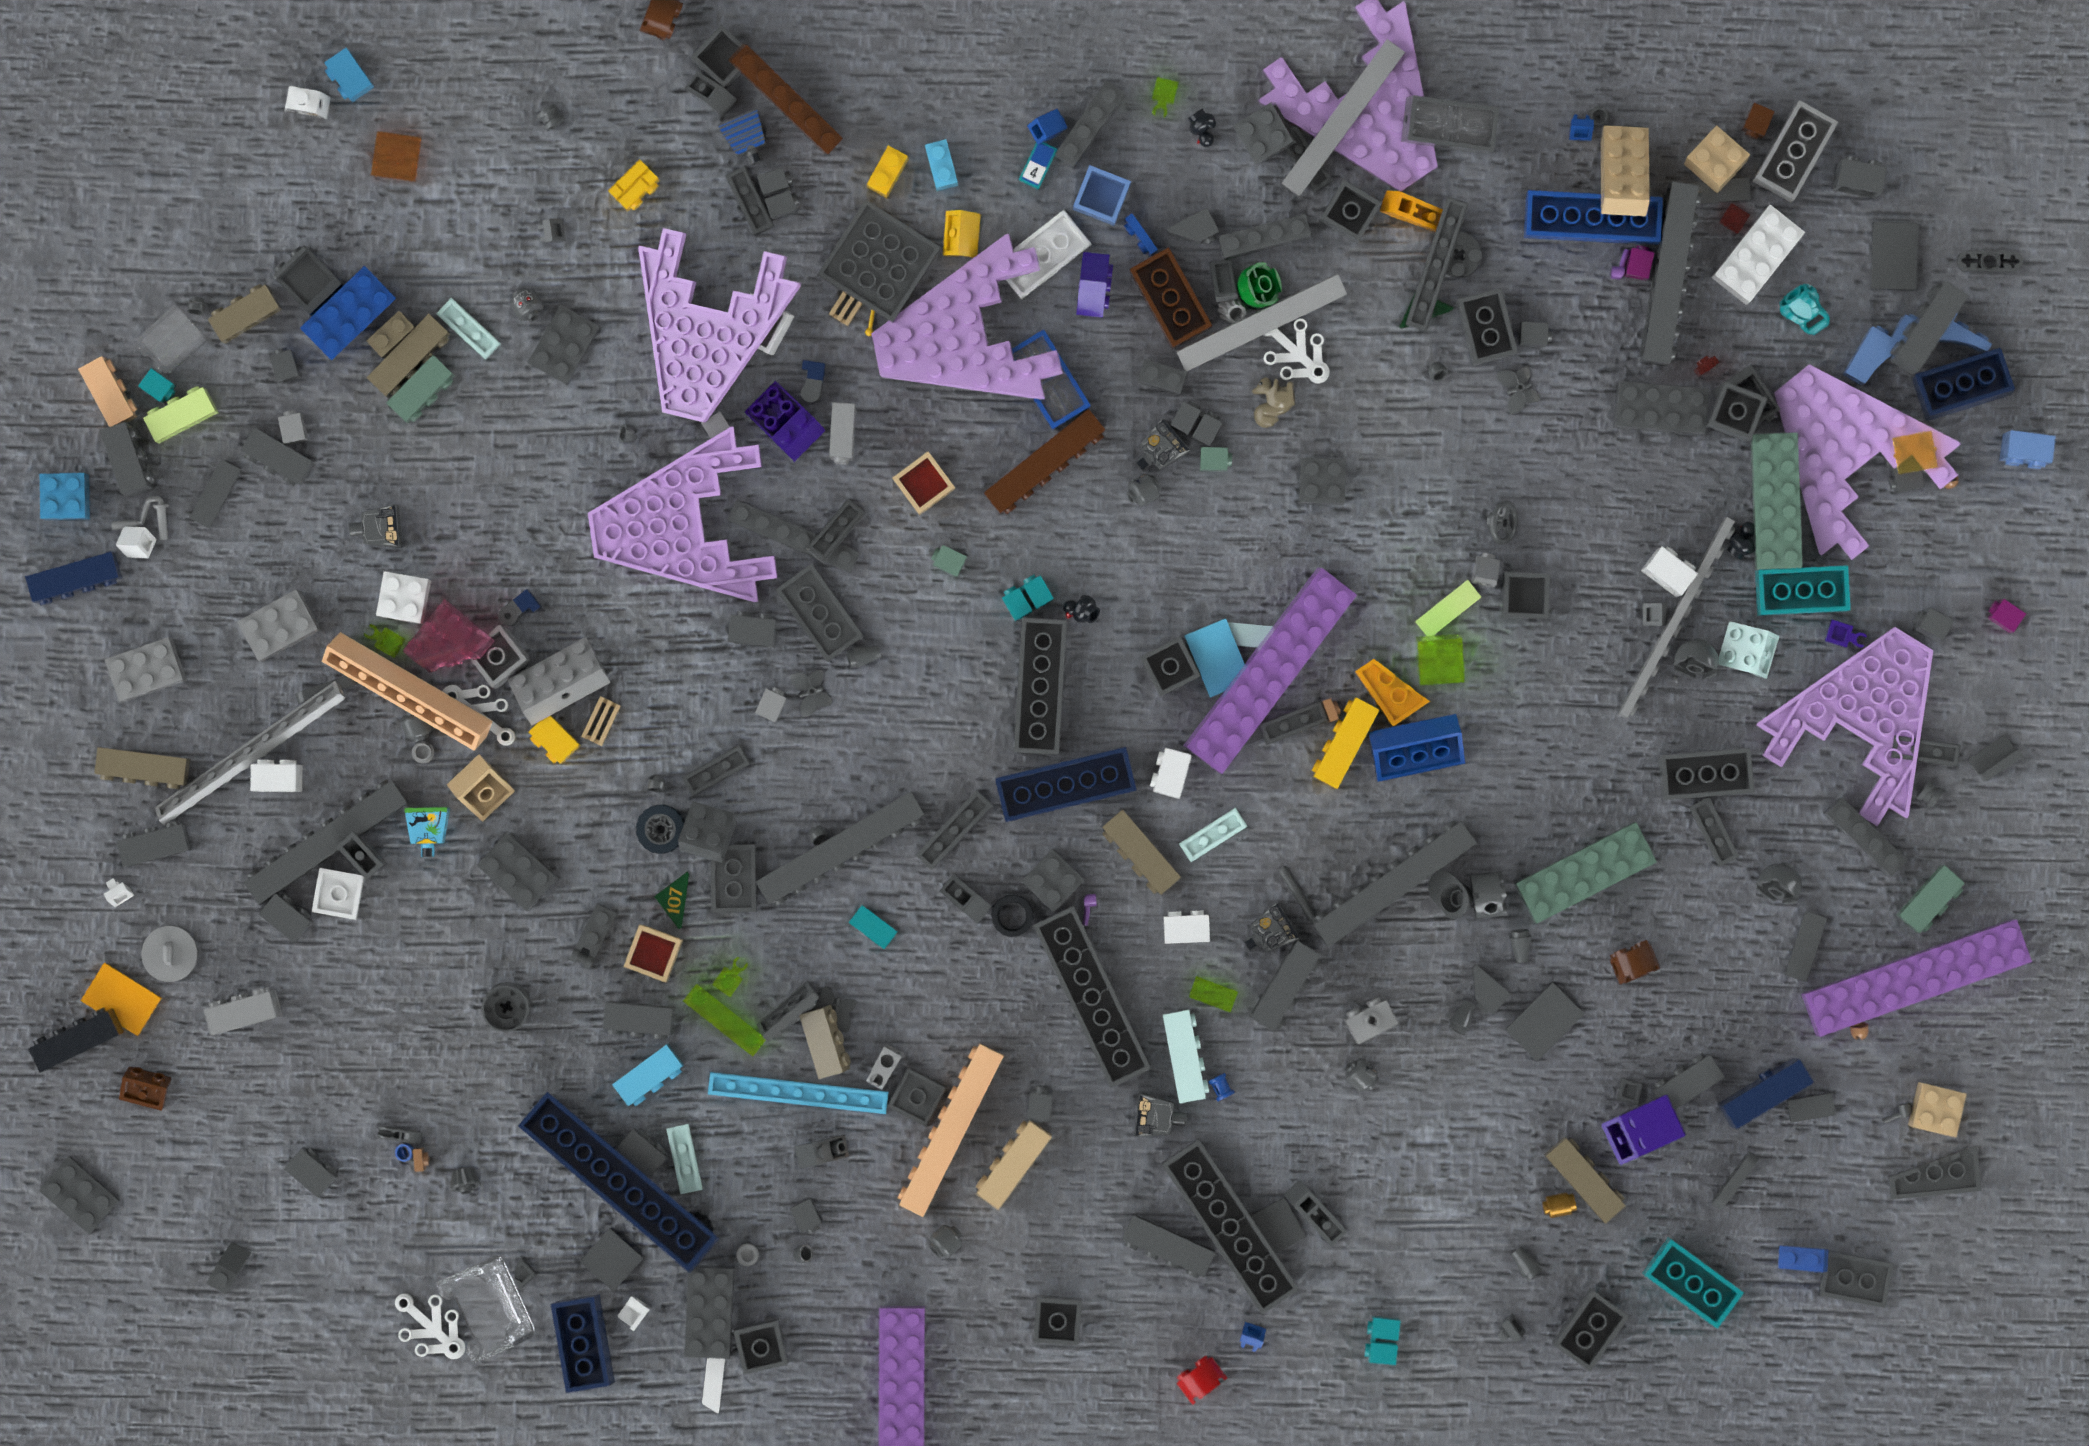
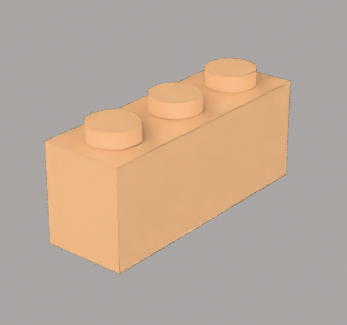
(108, 391)

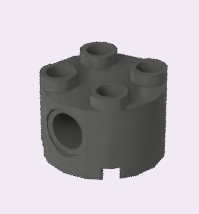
(1488, 895)

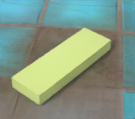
(1448, 609)

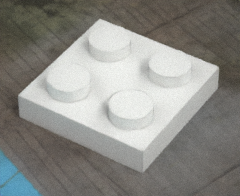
(338, 893)

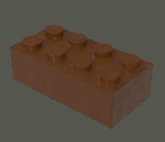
(1170, 298)

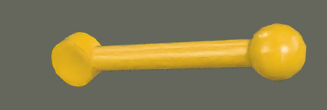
(869, 330)

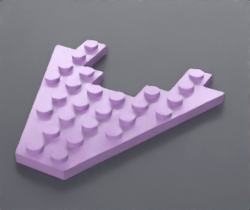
(1376, 134)
(944, 334)
(700, 347)
(1837, 436)
(660, 523)
(1874, 697)

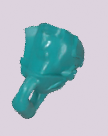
(1802, 306)

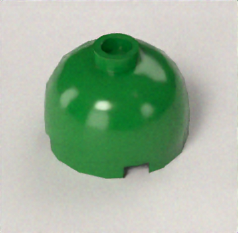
(1259, 285)

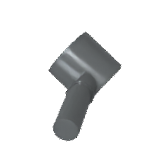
(1904, 1111)

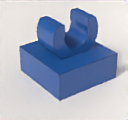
(1581, 128)
(1252, 1335)

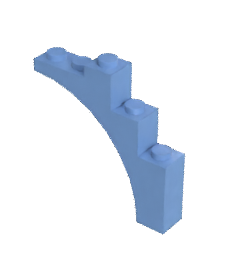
(1877, 346)

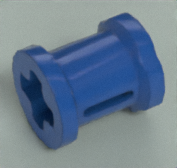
(1221, 1087)

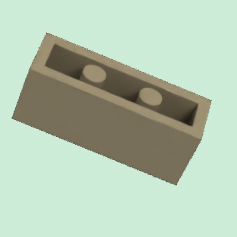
(244, 313)
(825, 1041)

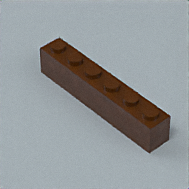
(785, 99)
(1044, 462)

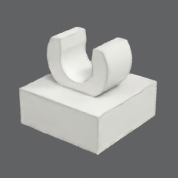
(117, 892)

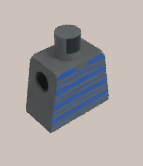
(745, 135)

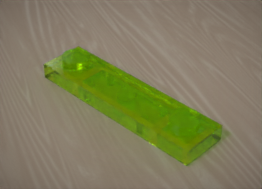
(724, 1019)

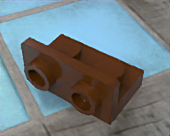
(144, 1088)

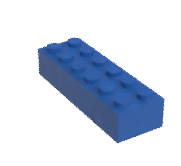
(1580, 219)

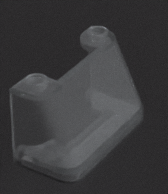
(488, 1307)

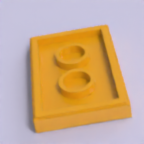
(127, 997)

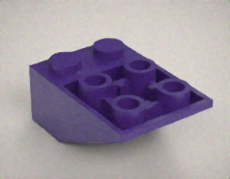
(784, 421)
(1643, 1129)

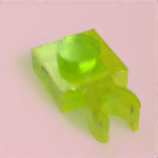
(1164, 93)
(387, 641)
(728, 979)

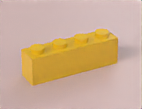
(1345, 743)

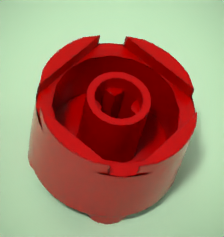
(1201, 1379)

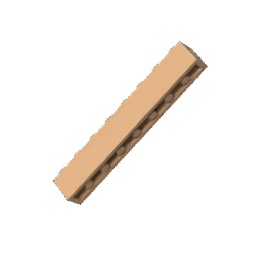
(407, 691)
(951, 1129)

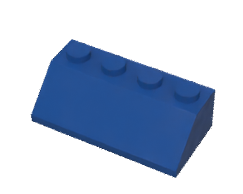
(1417, 747)

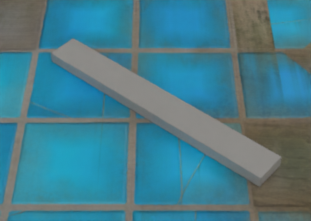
(1343, 118)
(1261, 322)

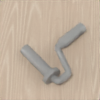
(161, 515)

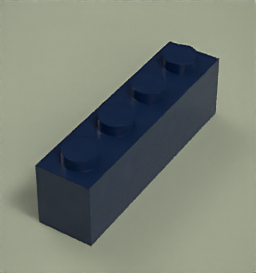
(73, 578)

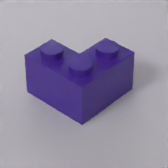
(1094, 284)

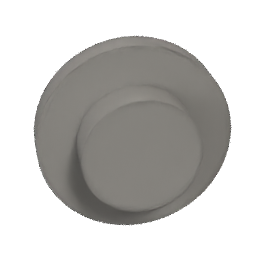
(423, 752)

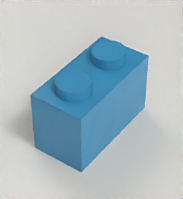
(348, 74)

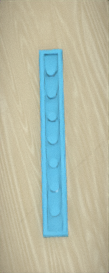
(798, 1093)

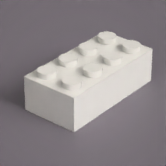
(1758, 254)

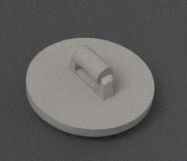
(169, 953)

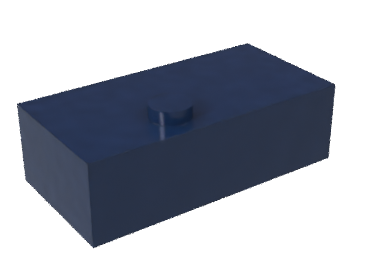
(1963, 384)
(1765, 1092)
(582, 1343)

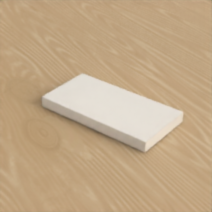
(1056, 246)

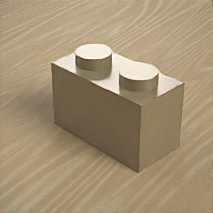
(390, 334)

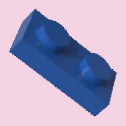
(1134, 228)

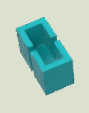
(1037, 592)
(1380, 1351)

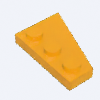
(1389, 692)

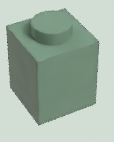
(1215, 459)
(948, 560)

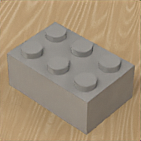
(279, 625)
(145, 669)
(242, 1011)

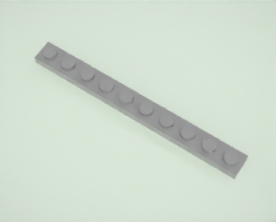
(1681, 610)
(249, 753)

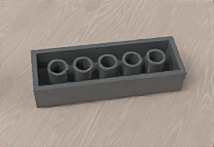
(1040, 686)

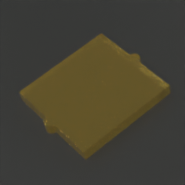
(1915, 452)

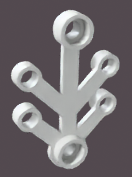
(1298, 354)
(484, 707)
(433, 1328)

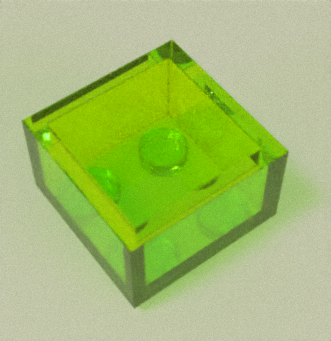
(1440, 659)

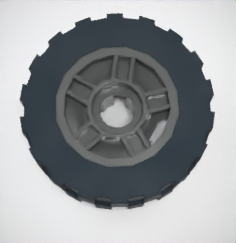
(647, 829)

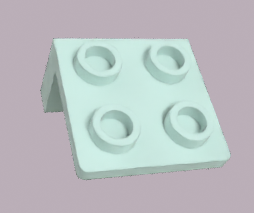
(1748, 649)

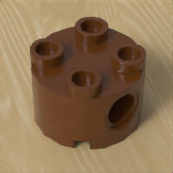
(659, 18)
(1634, 963)

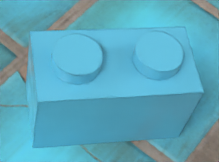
(941, 165)

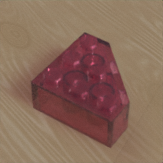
(447, 639)

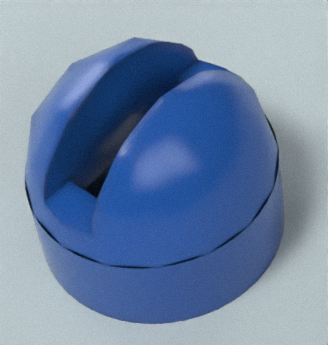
(401, 1154)

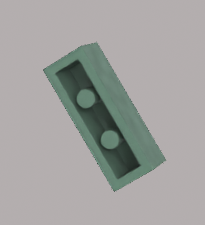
(421, 389)
(1931, 899)

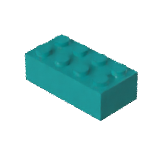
(1802, 590)
(1692, 1283)

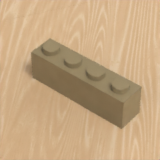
(409, 355)
(141, 766)
(1141, 852)
(1585, 1180)

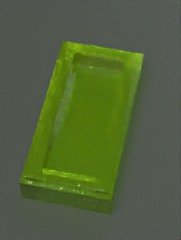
(1213, 994)

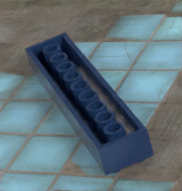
(618, 1182)

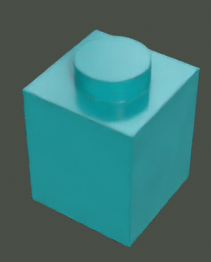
(157, 386)

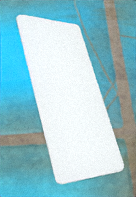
(713, 1383)

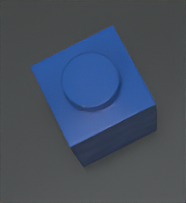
(1047, 126)

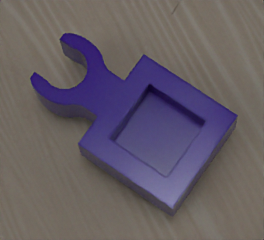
(1841, 634)

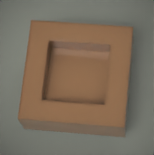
(1331, 709)
(421, 1159)

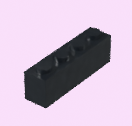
(75, 1040)

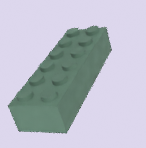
(1776, 501)
(1585, 872)

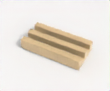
(840, 317)
(608, 704)

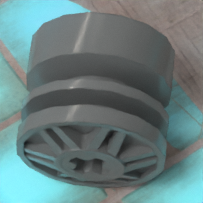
(493, 1009)

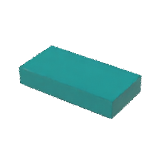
(873, 927)

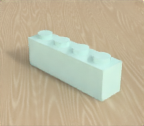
(1184, 1056)

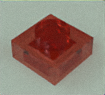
(1734, 218)
(1705, 365)

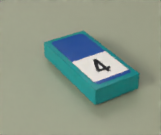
(1038, 165)

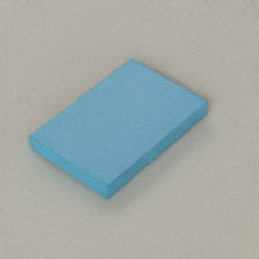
(1215, 655)

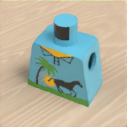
(427, 827)

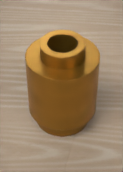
(1559, 1205)

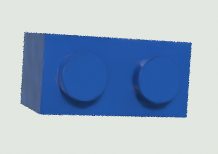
(1803, 1258)

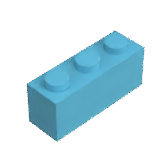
(648, 1076)

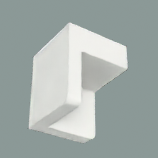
(136, 542)
(634, 1312)

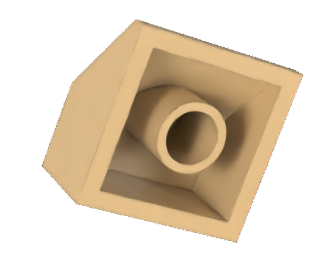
(480, 787)

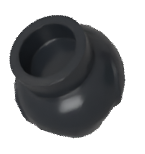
(1200, 124)
(1739, 542)
(1082, 611)

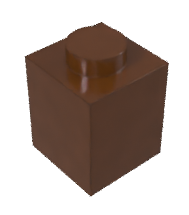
(1757, 121)

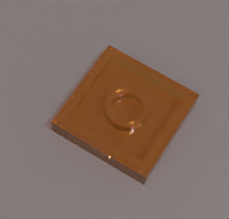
(396, 156)

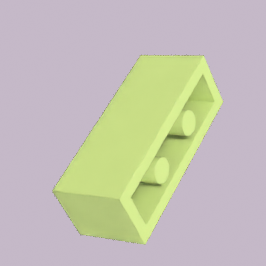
(180, 414)

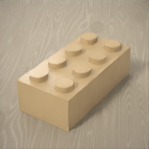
(1625, 170)
(1013, 1164)

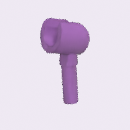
(1618, 272)
(1089, 901)

